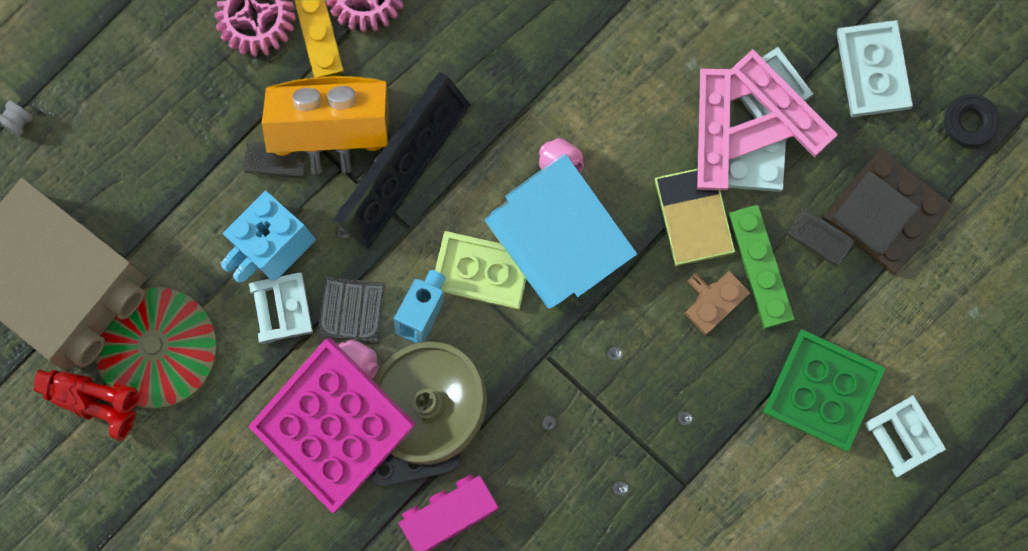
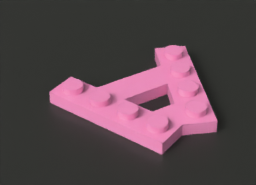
(787, 118)

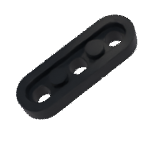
(402, 473)

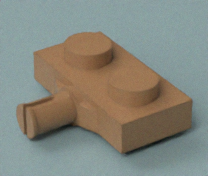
(714, 300)

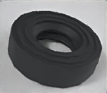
(975, 103)

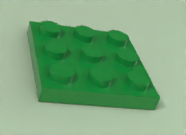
(824, 390)

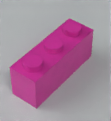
(448, 514)

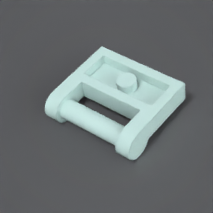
(290, 304)
(914, 432)

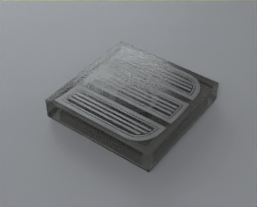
(351, 310)

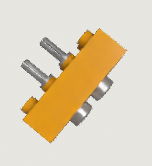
(326, 116)

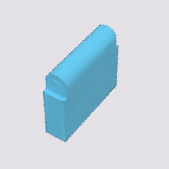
(559, 233)

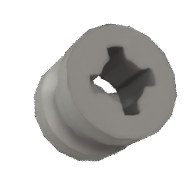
(15, 118)

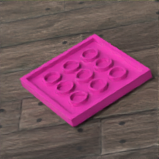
(331, 425)

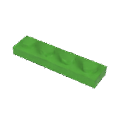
(761, 267)

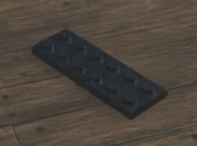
(402, 161)

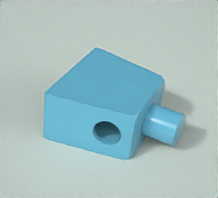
(416, 318)

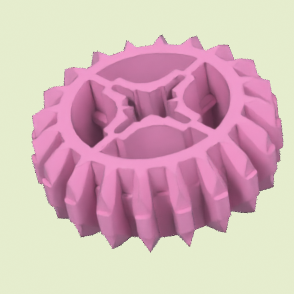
(377, 13)
(243, 20)

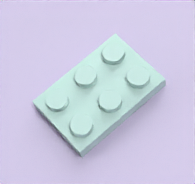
(874, 68)

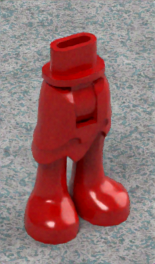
(80, 395)

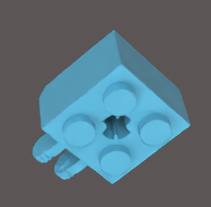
(267, 237)

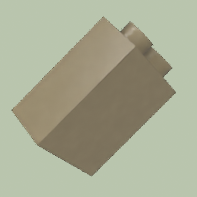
(59, 280)

